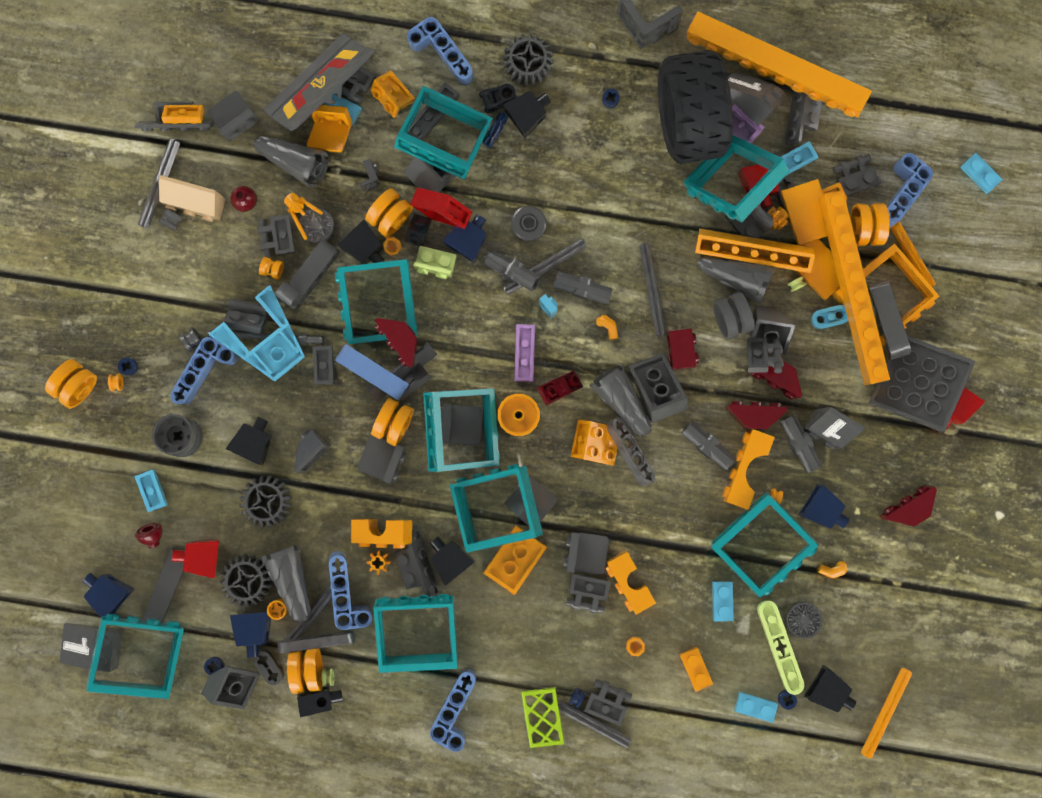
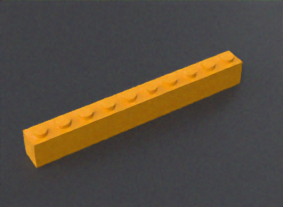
(778, 64)
(854, 288)

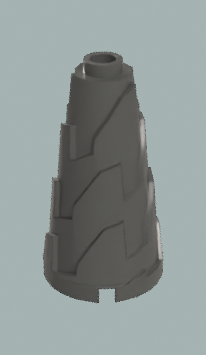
(295, 159)
(741, 276)
(619, 394)
(287, 573)

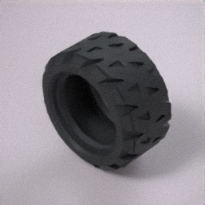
(695, 106)

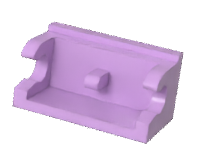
(743, 126)

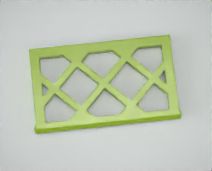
(531, 728)

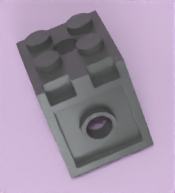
(647, 33)

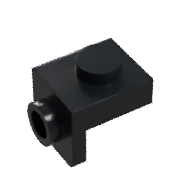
(418, 229)

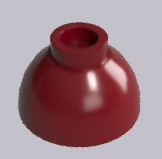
(243, 198)
(149, 534)

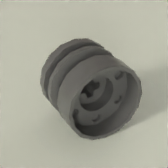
(167, 432)

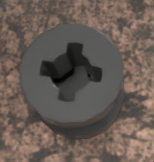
(170, 219)
(190, 339)

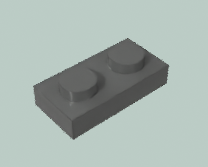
(323, 365)

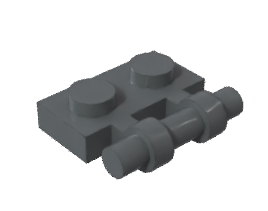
(361, 80)
(858, 181)
(282, 236)
(758, 355)
(588, 587)
(605, 708)

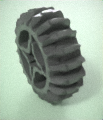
(535, 59)
(250, 509)
(242, 574)

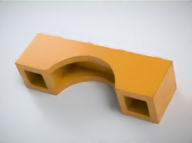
(739, 491)

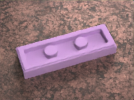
(524, 353)

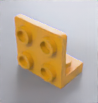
(593, 443)

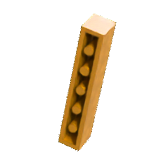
(755, 250)

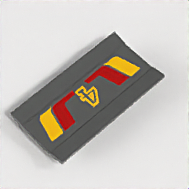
(318, 82)

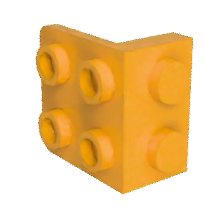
(330, 128)

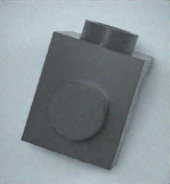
(372, 171)

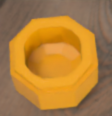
(392, 246)
(635, 646)

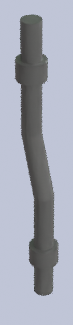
(303, 339)

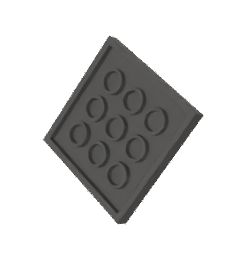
(924, 385)

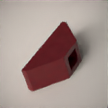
(399, 337)
(785, 381)
(559, 388)
(755, 415)
(912, 508)

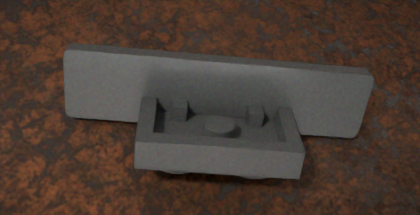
(159, 107)
(803, 114)
(413, 376)
(416, 566)

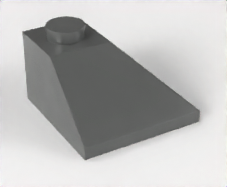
(772, 325)
(309, 450)
(543, 499)
(230, 687)

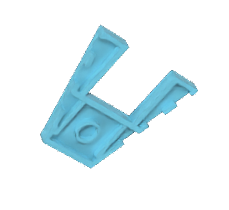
(275, 353)

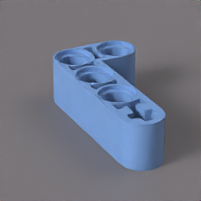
(444, 52)
(913, 181)
(371, 372)
(200, 373)
(343, 590)
(455, 706)

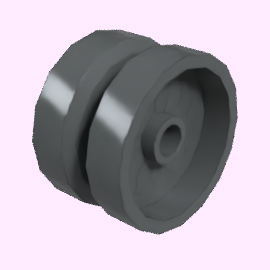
(733, 315)

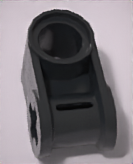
(496, 97)

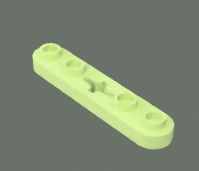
(786, 664)

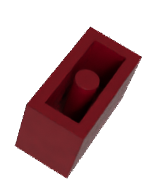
(681, 349)

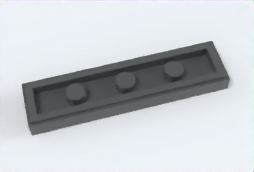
(430, 117)
(164, 590)

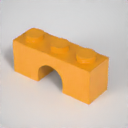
(367, 532)
(637, 598)

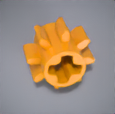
(779, 217)
(374, 566)

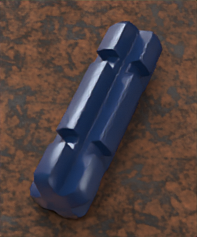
(495, 130)

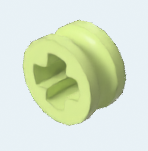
(797, 284)
(327, 677)

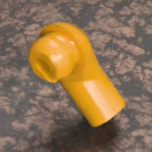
(608, 323)
(834, 572)

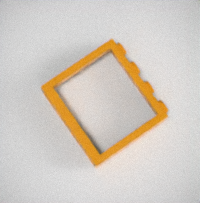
(911, 273)

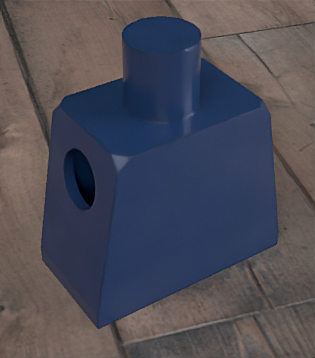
(468, 240)
(824, 508)
(106, 593)
(251, 631)

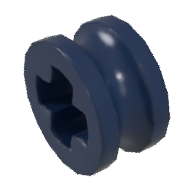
(609, 104)
(121, 368)
(219, 662)
(577, 698)
(791, 705)

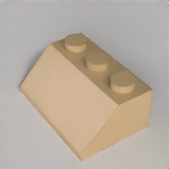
(190, 199)

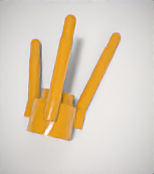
(296, 205)

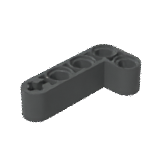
(308, 275)
(890, 321)

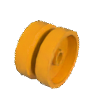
(389, 212)
(870, 224)
(70, 383)
(526, 406)
(392, 422)
(305, 671)

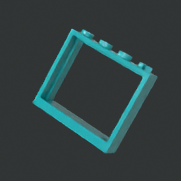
(433, 154)
(707, 168)
(343, 297)
(434, 430)
(464, 515)
(766, 588)
(415, 662)
(135, 689)

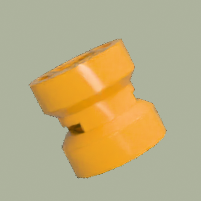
(271, 268)
(274, 609)

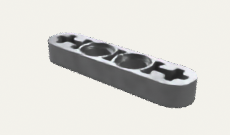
(629, 453)
(316, 642)

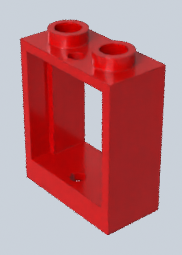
(441, 207)

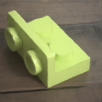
(435, 262)

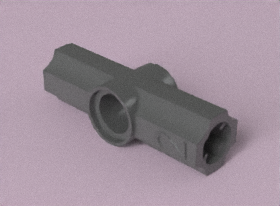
(512, 270)
(582, 287)
(800, 443)
(708, 445)

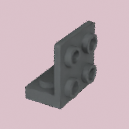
(754, 225)

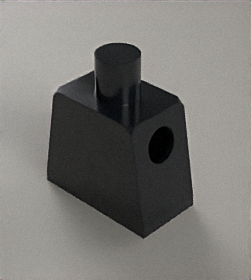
(527, 112)
(362, 244)
(251, 441)
(449, 560)
(830, 691)
(309, 703)

